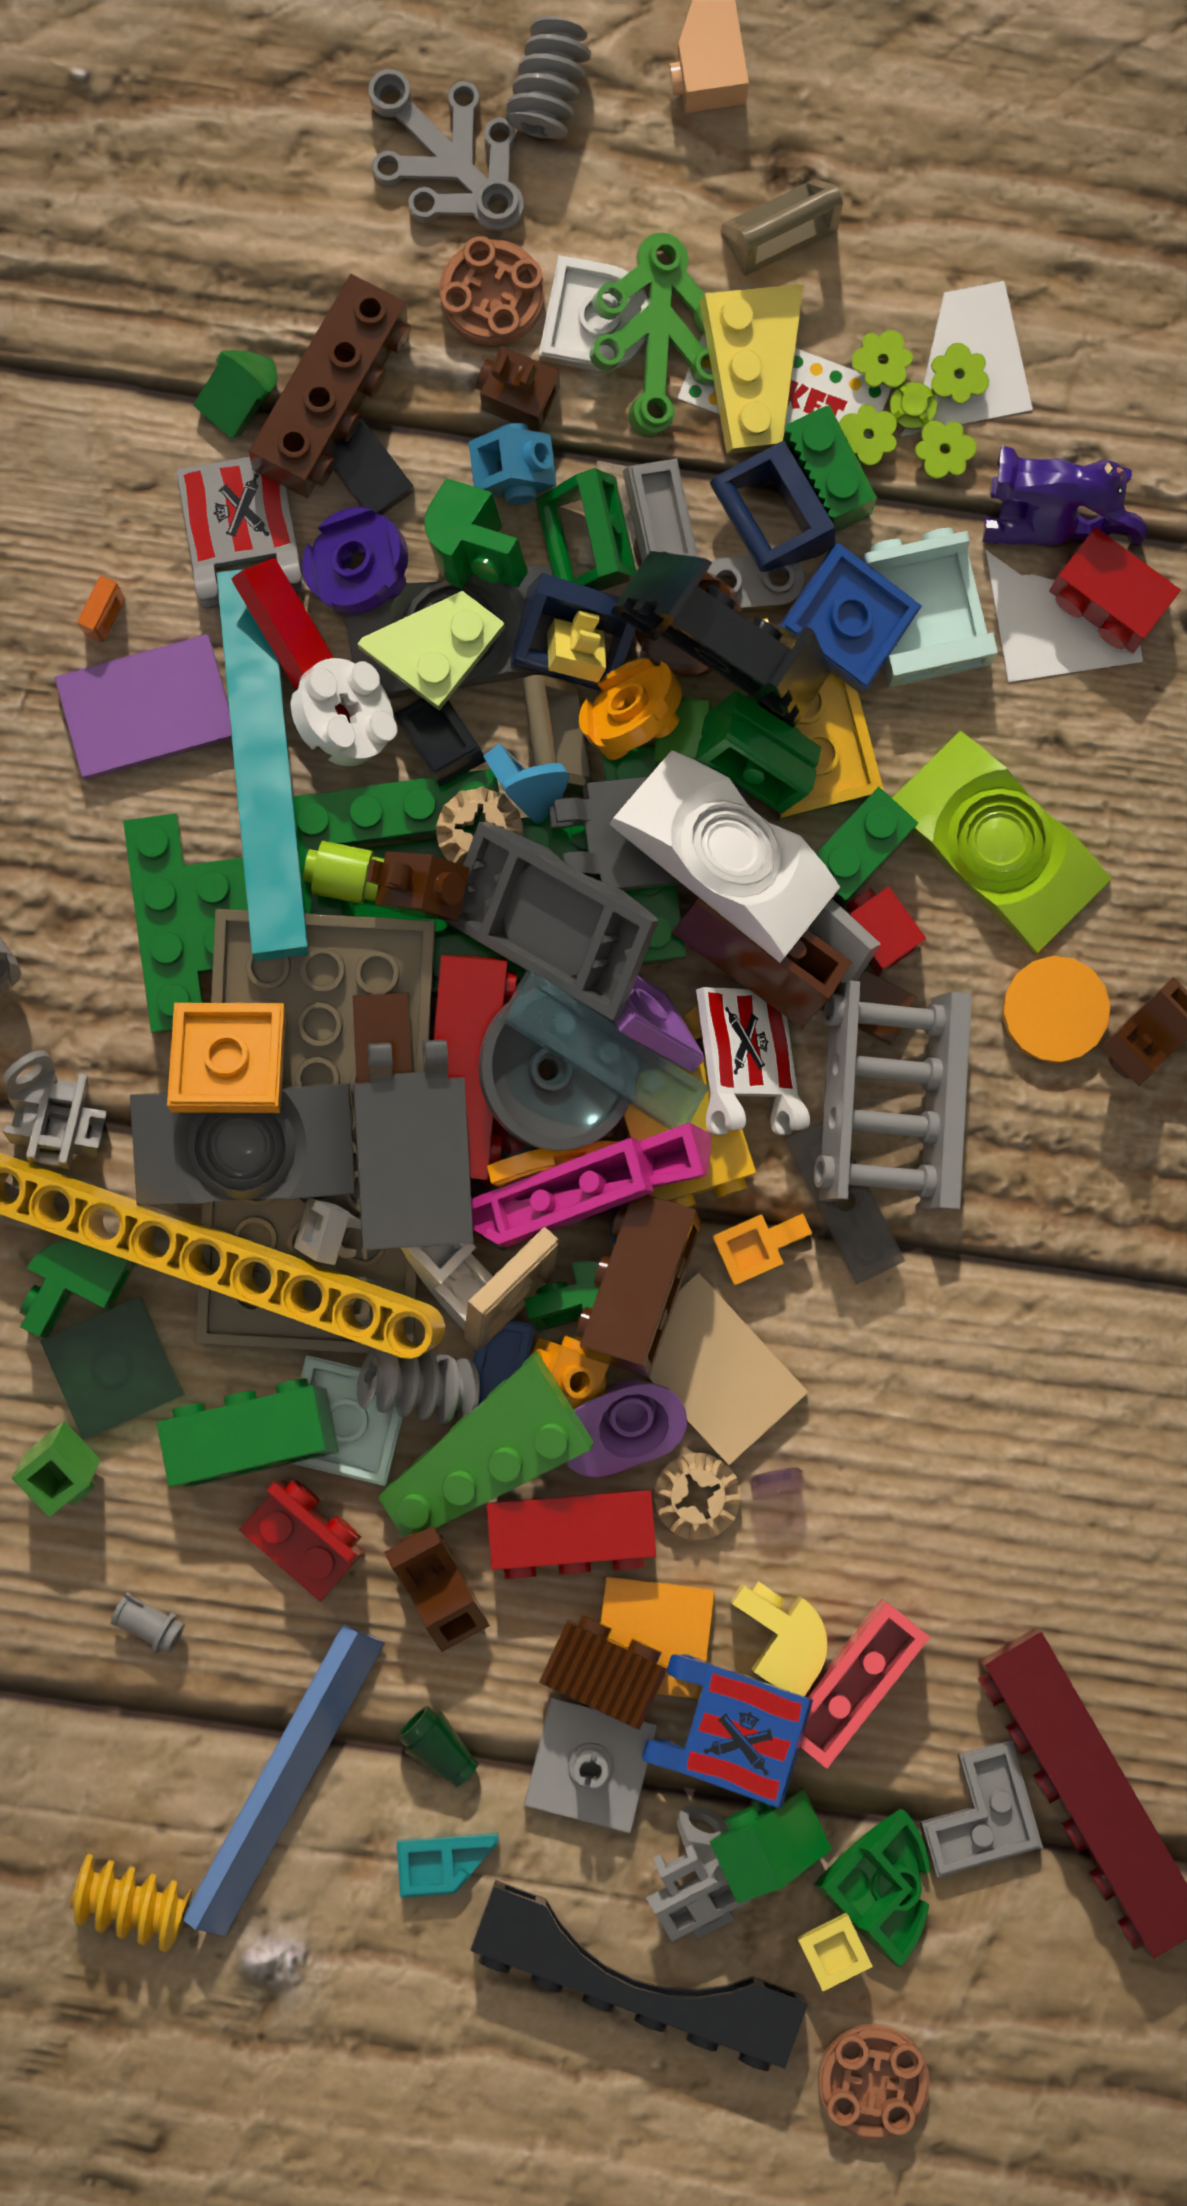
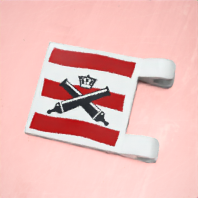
(747, 1056)

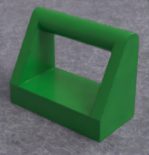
(605, 527)

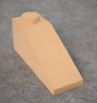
(710, 58)

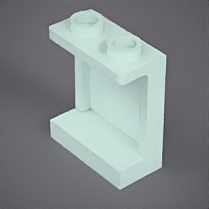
(950, 626)

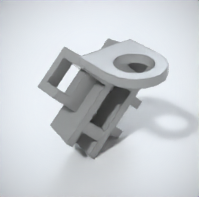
(33, 1105)
(704, 1901)

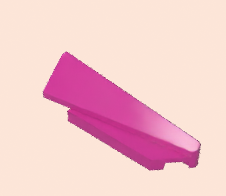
(591, 1184)

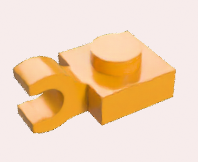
(753, 1248)

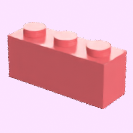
(859, 1680)

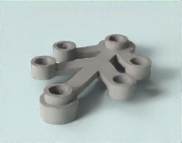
(450, 159)

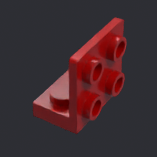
(302, 1538)

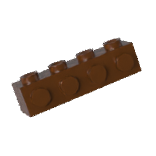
(330, 386)

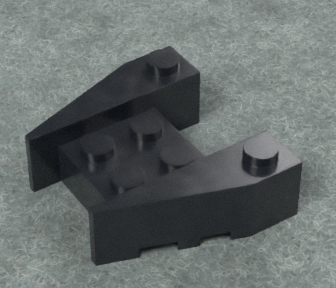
(668, 603)

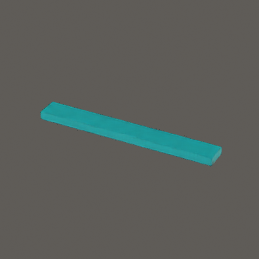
(262, 782)

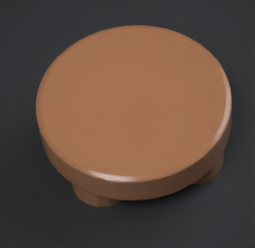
(492, 292)
(873, 2081)

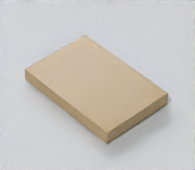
(722, 1372)

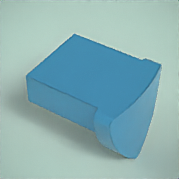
(528, 788)

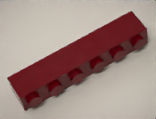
(1091, 1789)

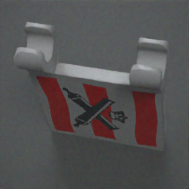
(235, 520)

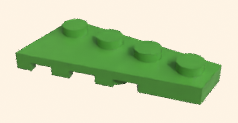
(498, 1446)

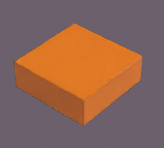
(101, 609)

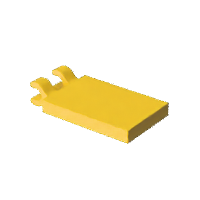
(846, 758)

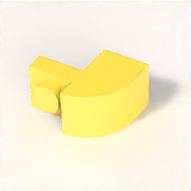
(798, 1643)

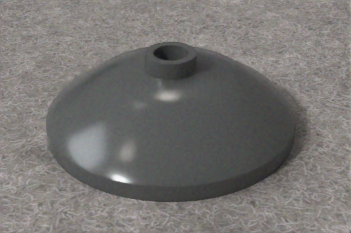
(549, 1113)

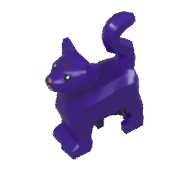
(1044, 497)

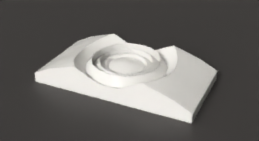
(727, 853)

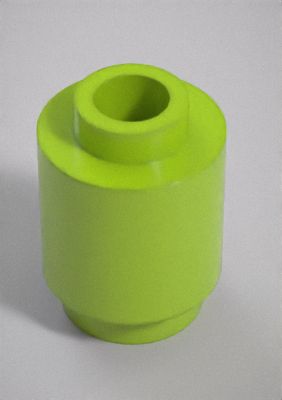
(340, 872)

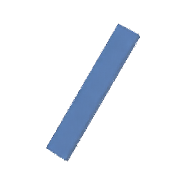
(283, 1781)

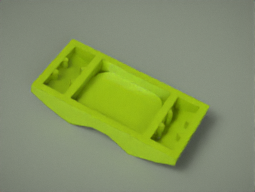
(1001, 842)

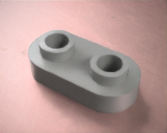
(754, 588)

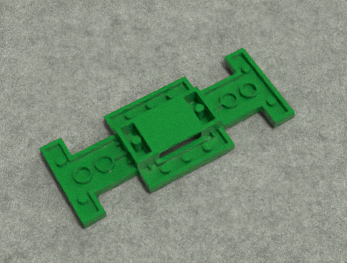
(179, 900)

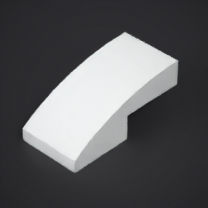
(449, 1275)

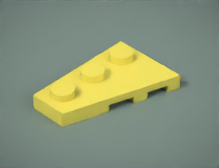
(751, 361)

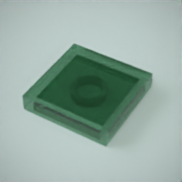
(112, 1367)

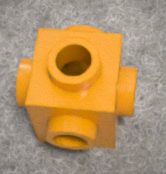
(574, 1372)

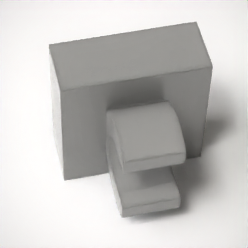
(323, 1231)

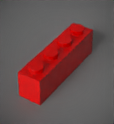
(467, 1000)

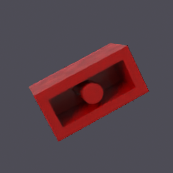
(1113, 591)

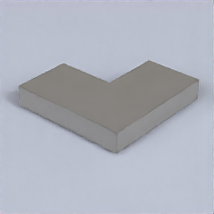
(996, 1825)

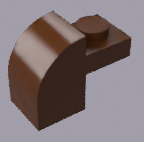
(1150, 1034)
(437, 1587)

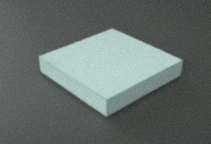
(363, 1435)

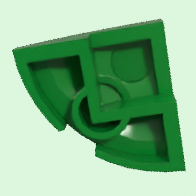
(882, 1886)

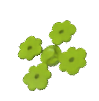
(914, 404)

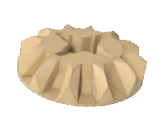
(462, 811)
(672, 1487)

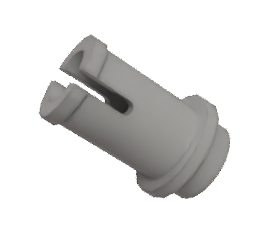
(148, 1623)

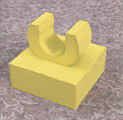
(577, 647)
(834, 1951)

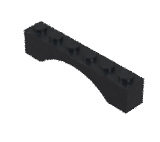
(743, 2015)

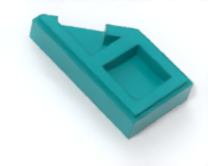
(440, 1863)

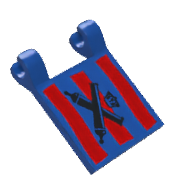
(740, 1733)

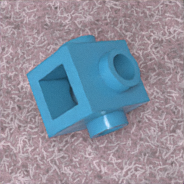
(513, 463)

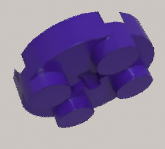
(371, 583)

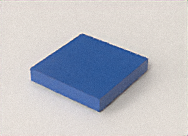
(853, 616)

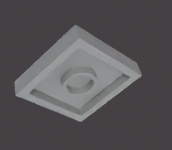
(588, 1766)

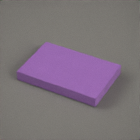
(145, 707)

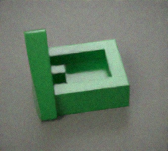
(236, 390)

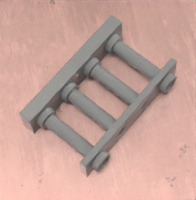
(941, 1075)

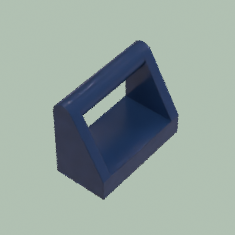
(780, 467)
(564, 600)

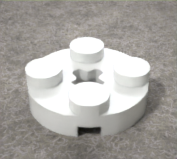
(360, 692)

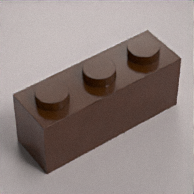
(793, 986)
(638, 1283)

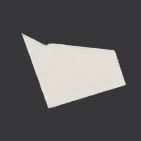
(985, 324)
(1041, 636)

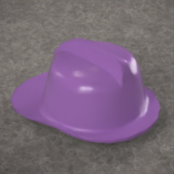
(629, 1427)

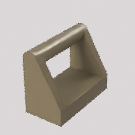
(783, 225)
(555, 728)

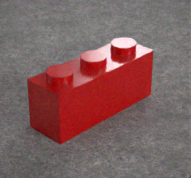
(571, 1532)

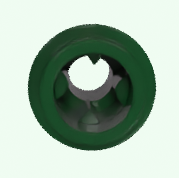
(437, 1746)

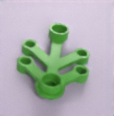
(658, 323)

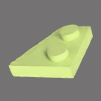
(435, 646)

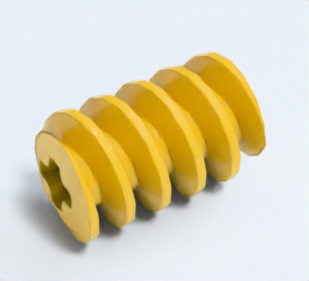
(129, 1904)

